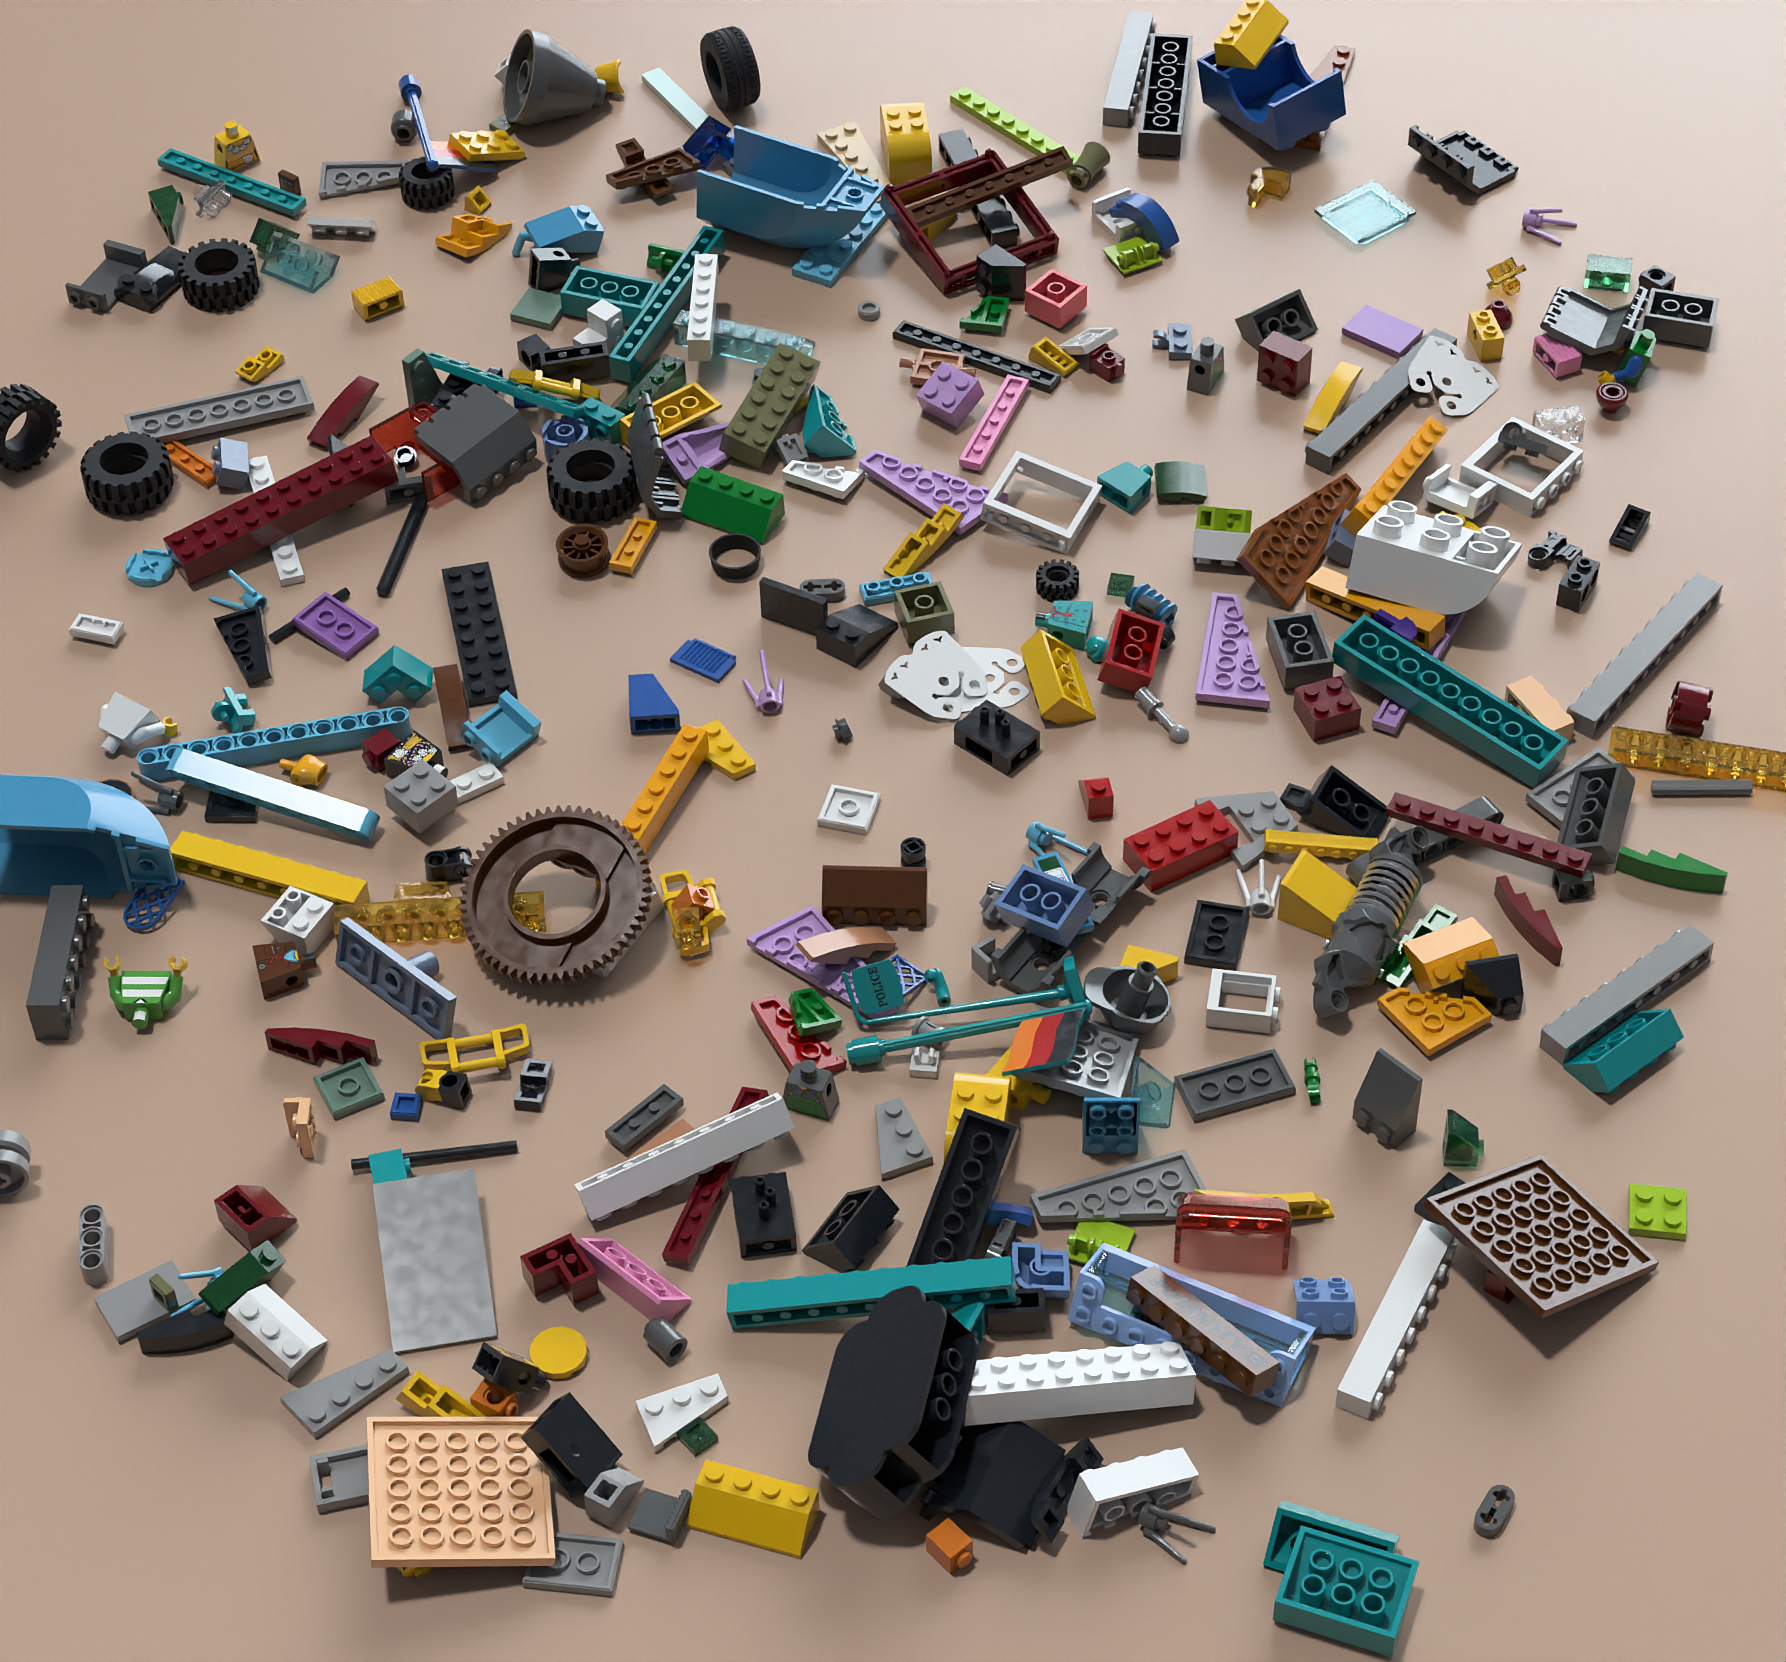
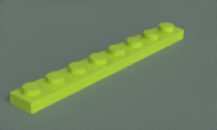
(1005, 123)

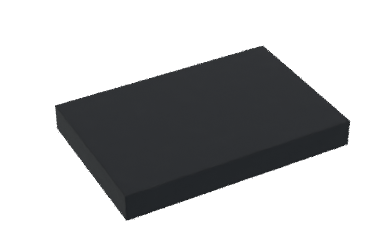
(791, 606)
(1216, 935)

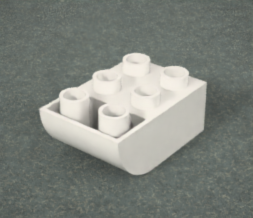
(1428, 560)

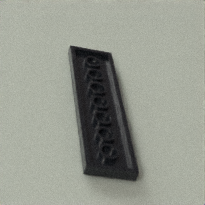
(478, 633)

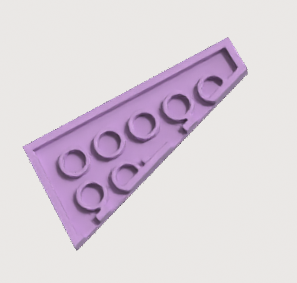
(929, 489)
(1228, 661)
(779, 945)

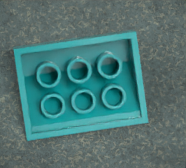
(1345, 1591)

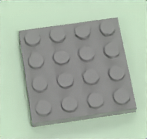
(1097, 1065)

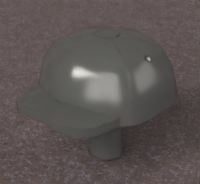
(1129, 996)

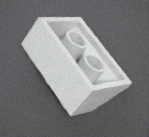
(1218, 545)
(274, 1330)

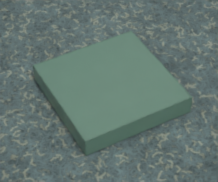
(538, 309)
(348, 1088)

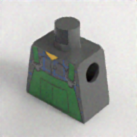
(1206, 357)
(811, 1091)

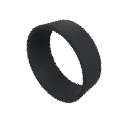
(735, 541)

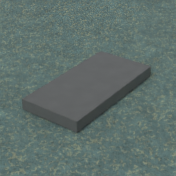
(1234, 1085)

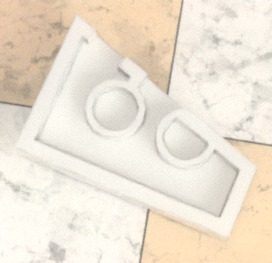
(678, 1407)

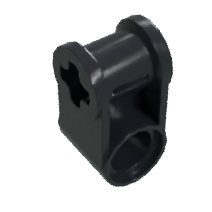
(447, 864)

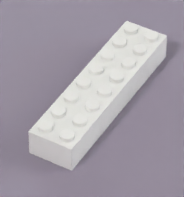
(1079, 1383)

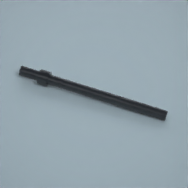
(447, 1153)

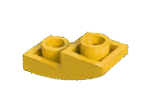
(260, 366)

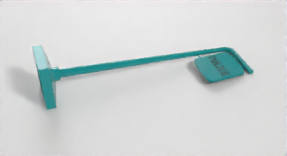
(880, 989)

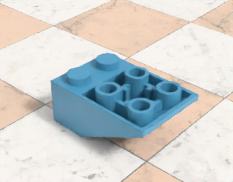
(1110, 1125)

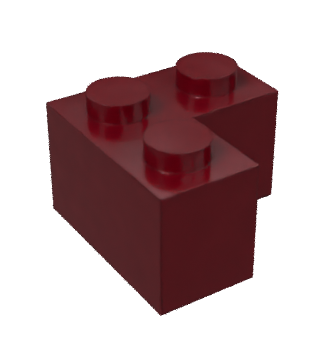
(560, 1264)

